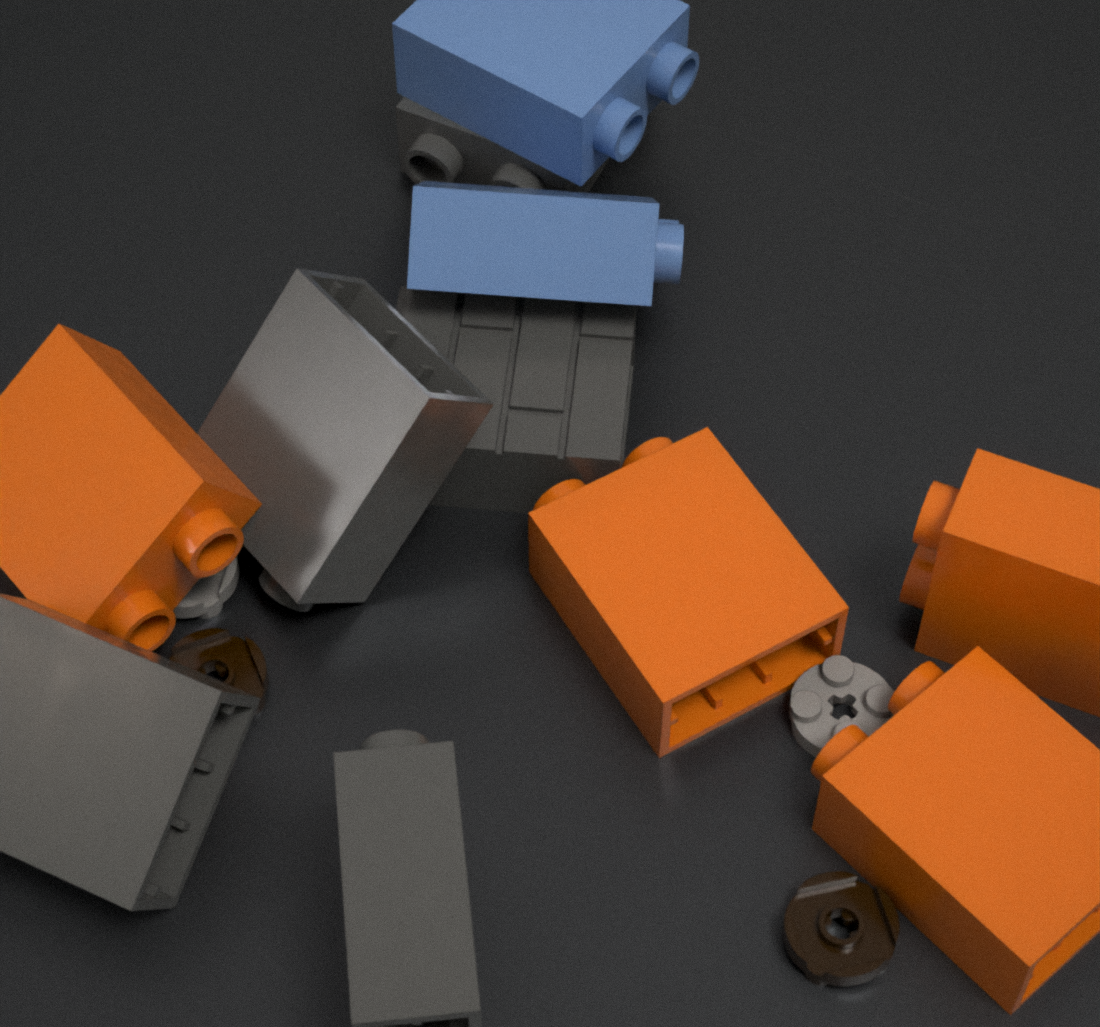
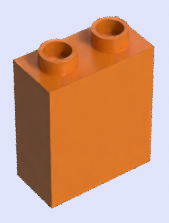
(109, 492)
(1013, 572)
(683, 587)
(973, 821)

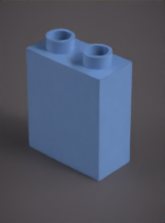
(547, 75)
(541, 243)

